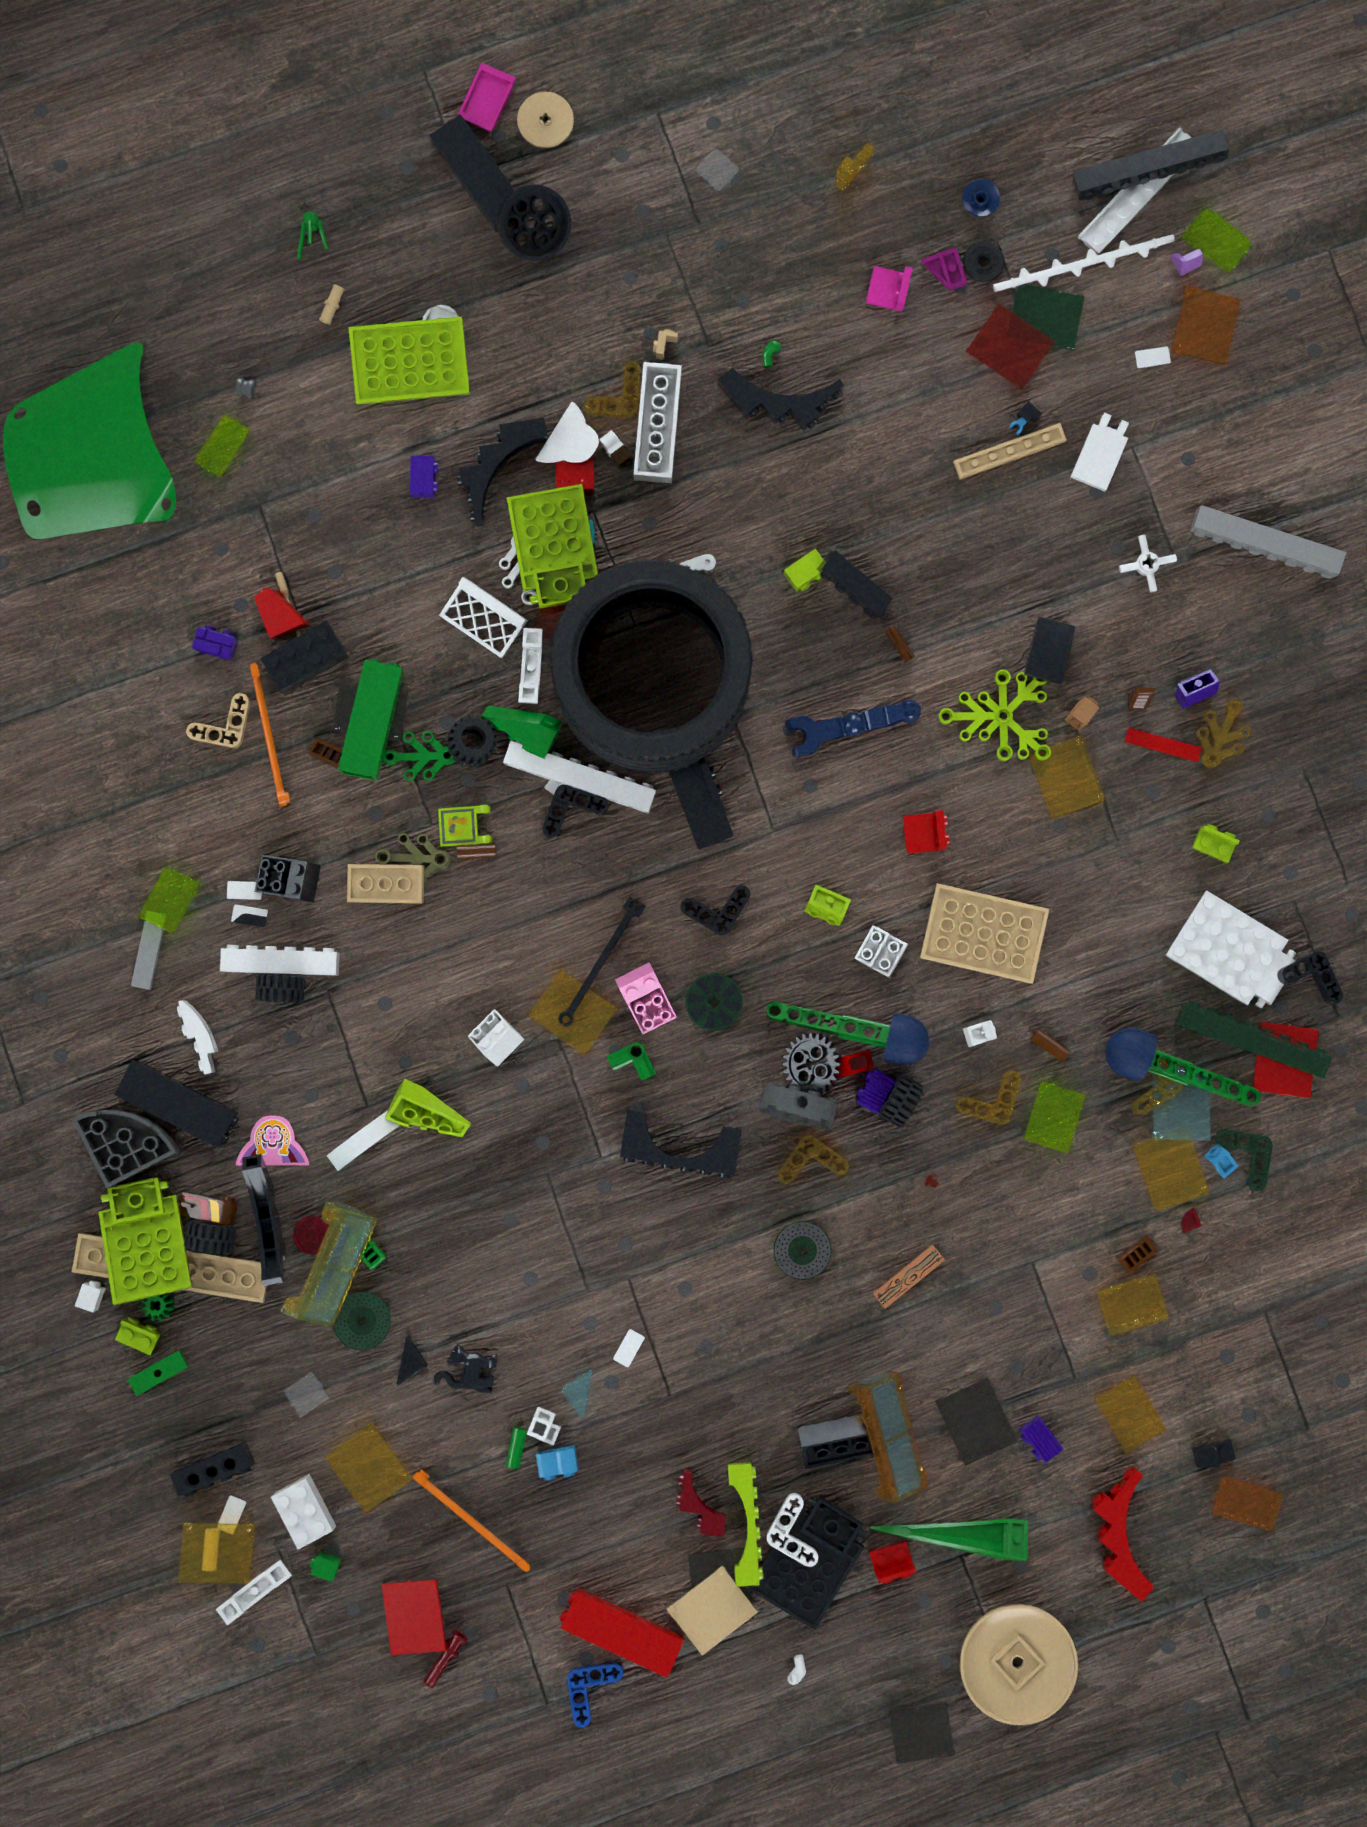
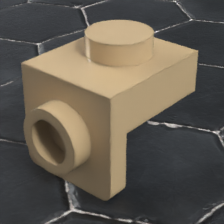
(659, 346)

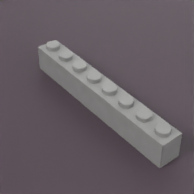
(1268, 542)

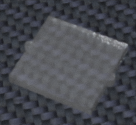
(717, 169)
(306, 1394)

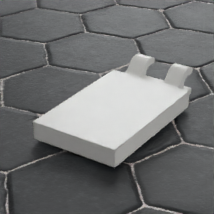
(1100, 454)

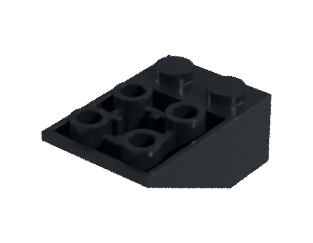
(287, 878)

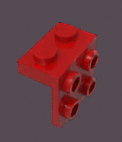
(925, 832)

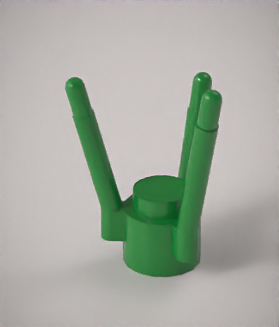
(310, 223)

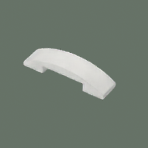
(531, 666)
(361, 1141)
(253, 1591)

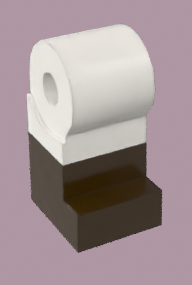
(616, 450)

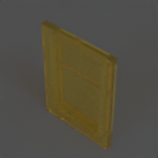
(1132, 1304)
(1130, 1414)

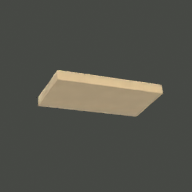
(385, 883)

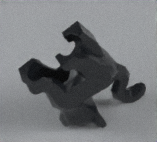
(471, 1375)

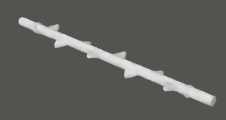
(1076, 267)

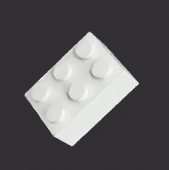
(303, 1511)

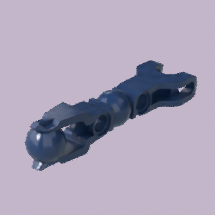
(851, 724)

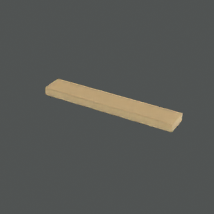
(1009, 451)

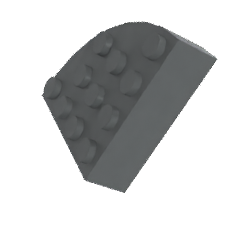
(123, 1143)

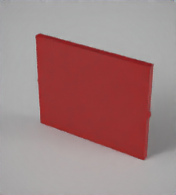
(1279, 1078)
(414, 1617)

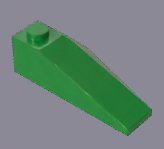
(533, 730)

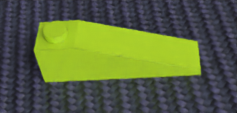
(421, 1108)

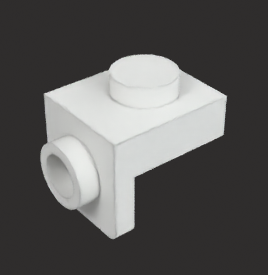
(980, 1033)

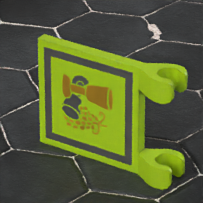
(460, 826)

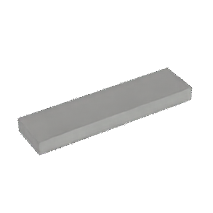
(147, 956)

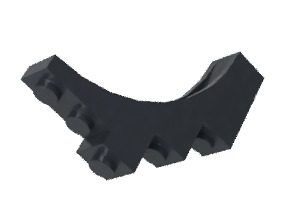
(777, 407)
(477, 479)
(266, 1217)

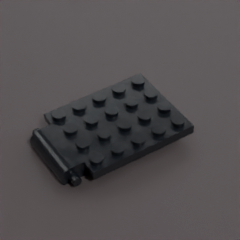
(810, 1590)

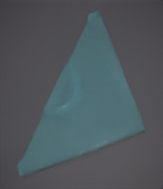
(578, 1392)

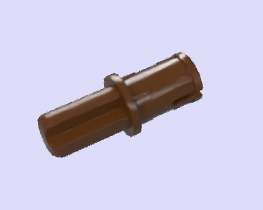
(900, 644)

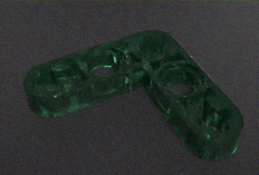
(1252, 1146)

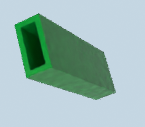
(371, 720)

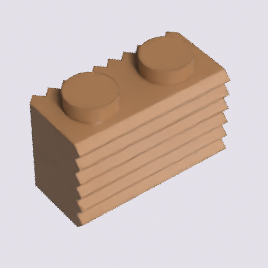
(1082, 713)

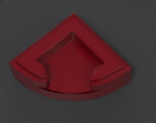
(1190, 1221)

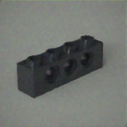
(182, 1477)

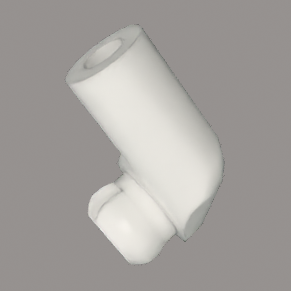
(798, 1672)

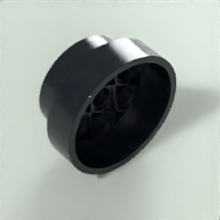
(555, 235)

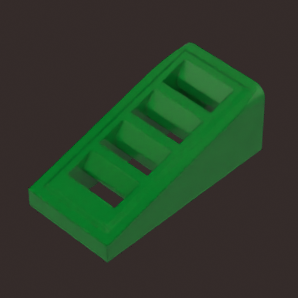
(382, 1256)

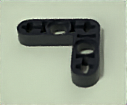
(564, 803)
(716, 918)
(1312, 968)

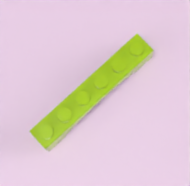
(747, 1570)

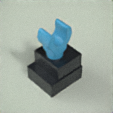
(1026, 415)

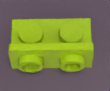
(1215, 843)
(827, 905)
(137, 1335)

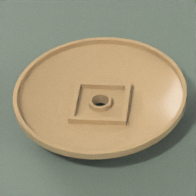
(1036, 1686)

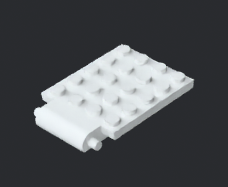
(1232, 951)

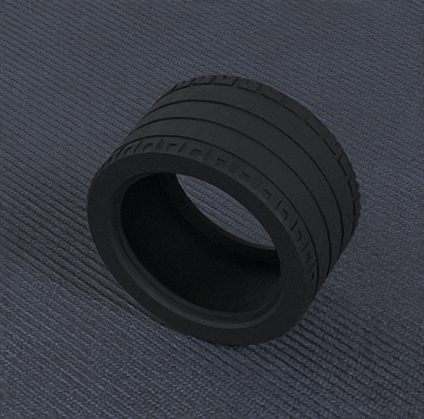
(637, 587)

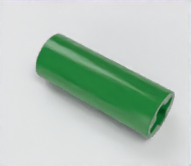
(516, 1447)

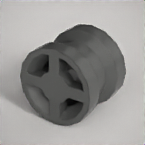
(245, 387)

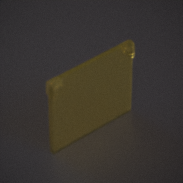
(1067, 778)
(589, 1017)
(1170, 1172)
(368, 1467)
(216, 1553)

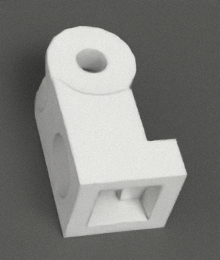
(703, 563)

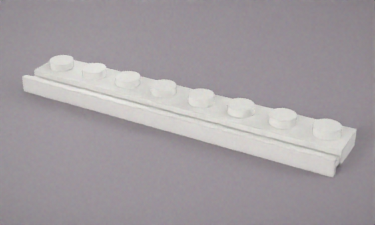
(1123, 208)

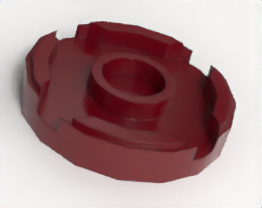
(309, 1234)

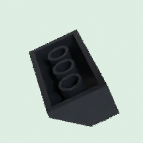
(834, 1441)

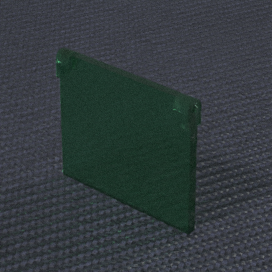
(1050, 312)

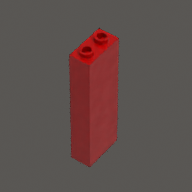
(621, 1632)

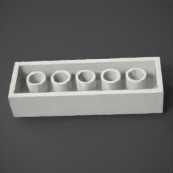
(657, 422)

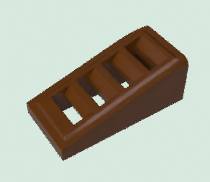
(1140, 698)
(313, 750)
(1130, 1268)

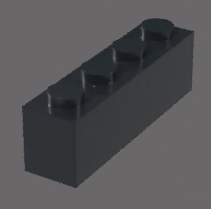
(854, 584)

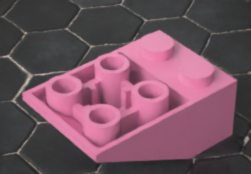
(645, 998)

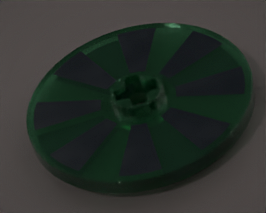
(724, 1013)

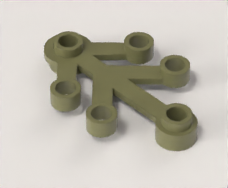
(417, 857)

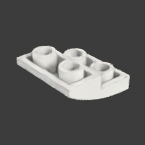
(881, 951)

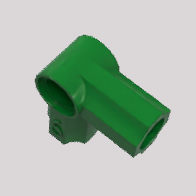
(625, 1056)

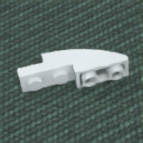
(197, 1028)

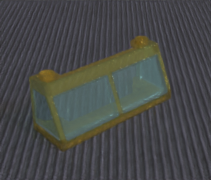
(333, 1266)

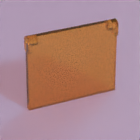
(1205, 325)

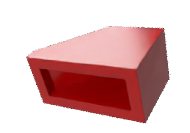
(855, 1063)

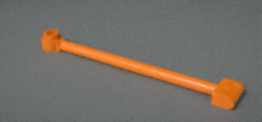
(283, 797)
(422, 1478)

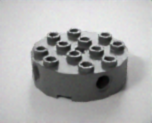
(797, 1106)

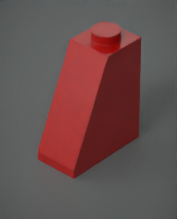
(278, 614)

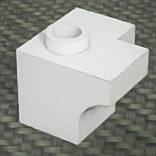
(542, 1426)

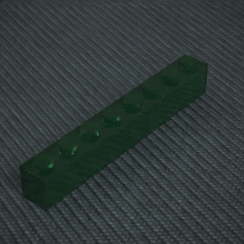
(1253, 1040)

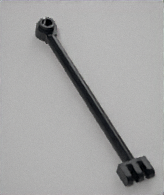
(631, 911)

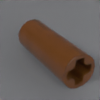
(475, 851)
(1050, 1045)

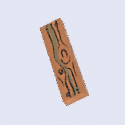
(908, 1276)

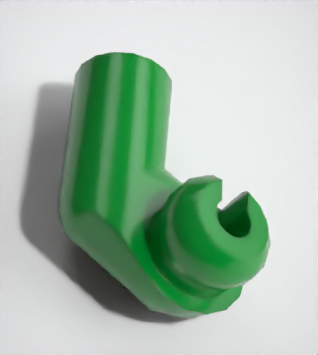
(768, 351)

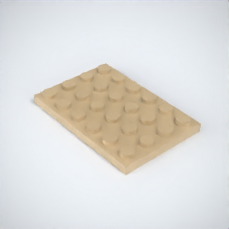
(984, 933)

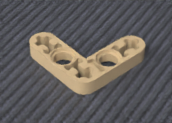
(230, 728)

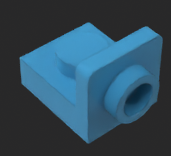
(1221, 1160)

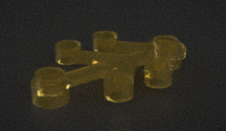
(1220, 736)

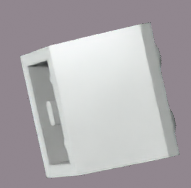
(495, 1038)

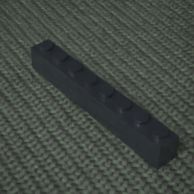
(1150, 165)

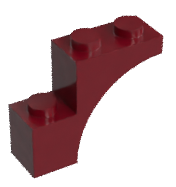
(711, 1521)

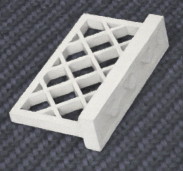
(493, 604)

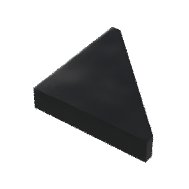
(411, 1361)

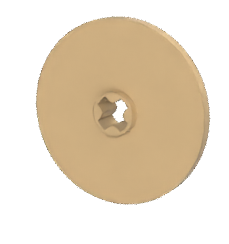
(531, 119)

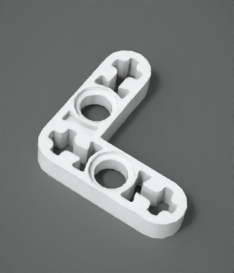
(783, 1531)

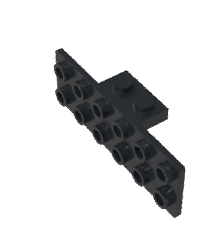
(702, 803)

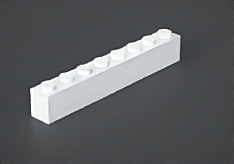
(585, 778)

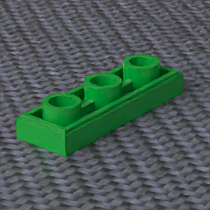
(149, 1378)

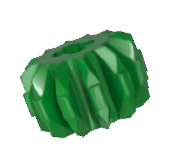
(158, 1312)

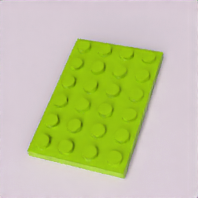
(409, 360)

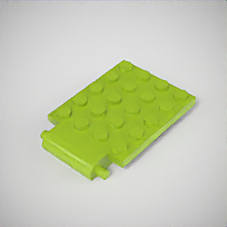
(553, 543)
(143, 1241)

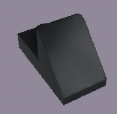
(1213, 1454)

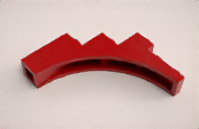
(1113, 1535)

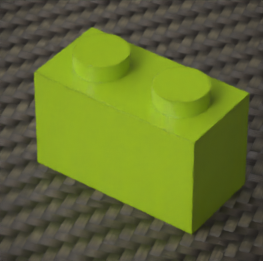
(804, 571)

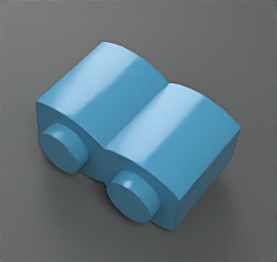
(557, 1462)

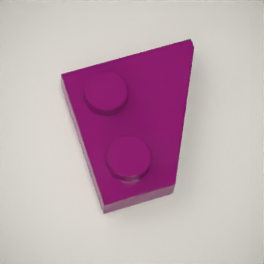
(946, 268)

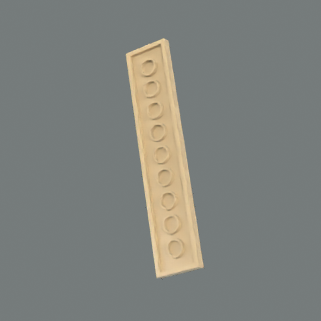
(208, 1272)

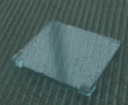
(1183, 1115)

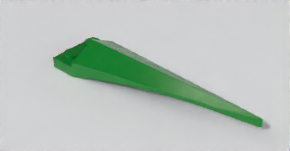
(992, 1538)

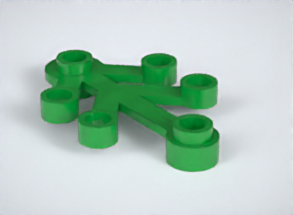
(422, 757)

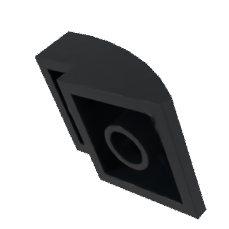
(1049, 650)

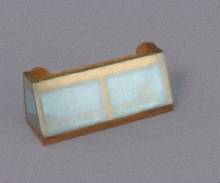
(890, 1436)

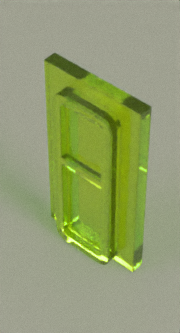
(222, 446)

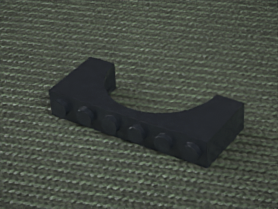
(719, 1158)

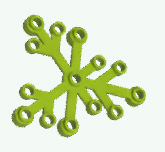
(979, 715)

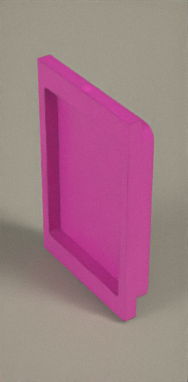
(487, 97)

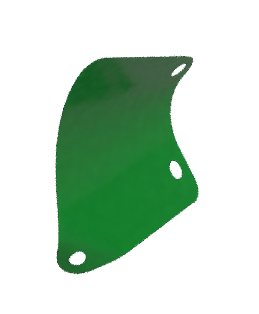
(87, 452)

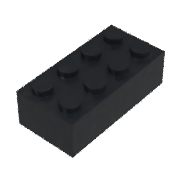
(304, 657)

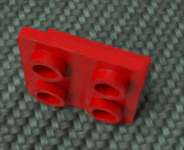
(576, 473)
(892, 1562)

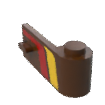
(209, 1209)

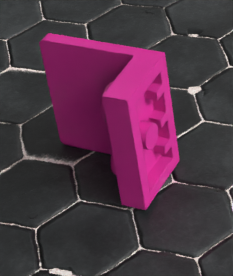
(889, 288)

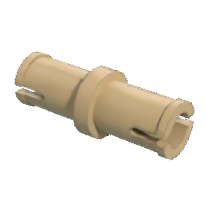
(331, 304)

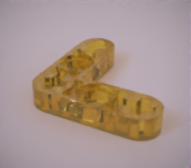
(850, 168)
(621, 403)
(1162, 1081)
(994, 1109)
(814, 1152)

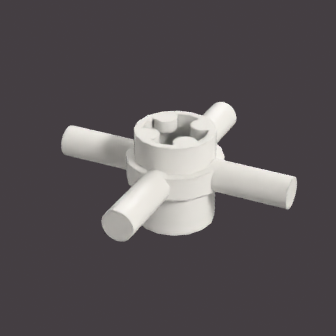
(1144, 569)

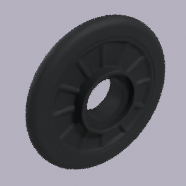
(983, 250)

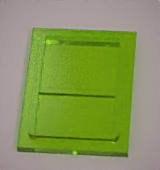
(1054, 1117)

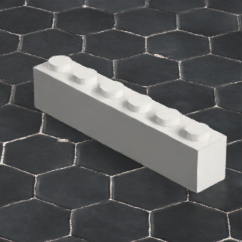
(279, 961)

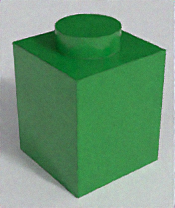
(325, 1566)

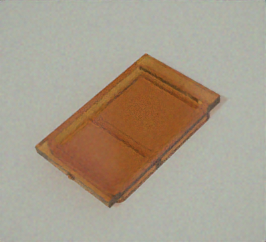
(1247, 1503)

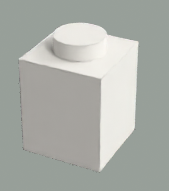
(90, 1296)

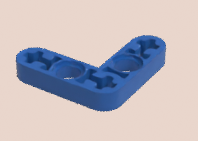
(581, 1686)

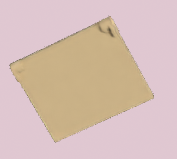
(712, 1610)

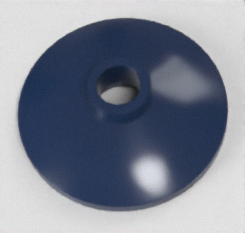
(987, 192)

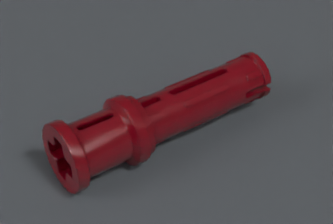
(442, 1662)

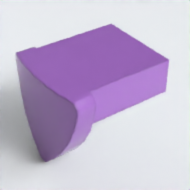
(1188, 262)

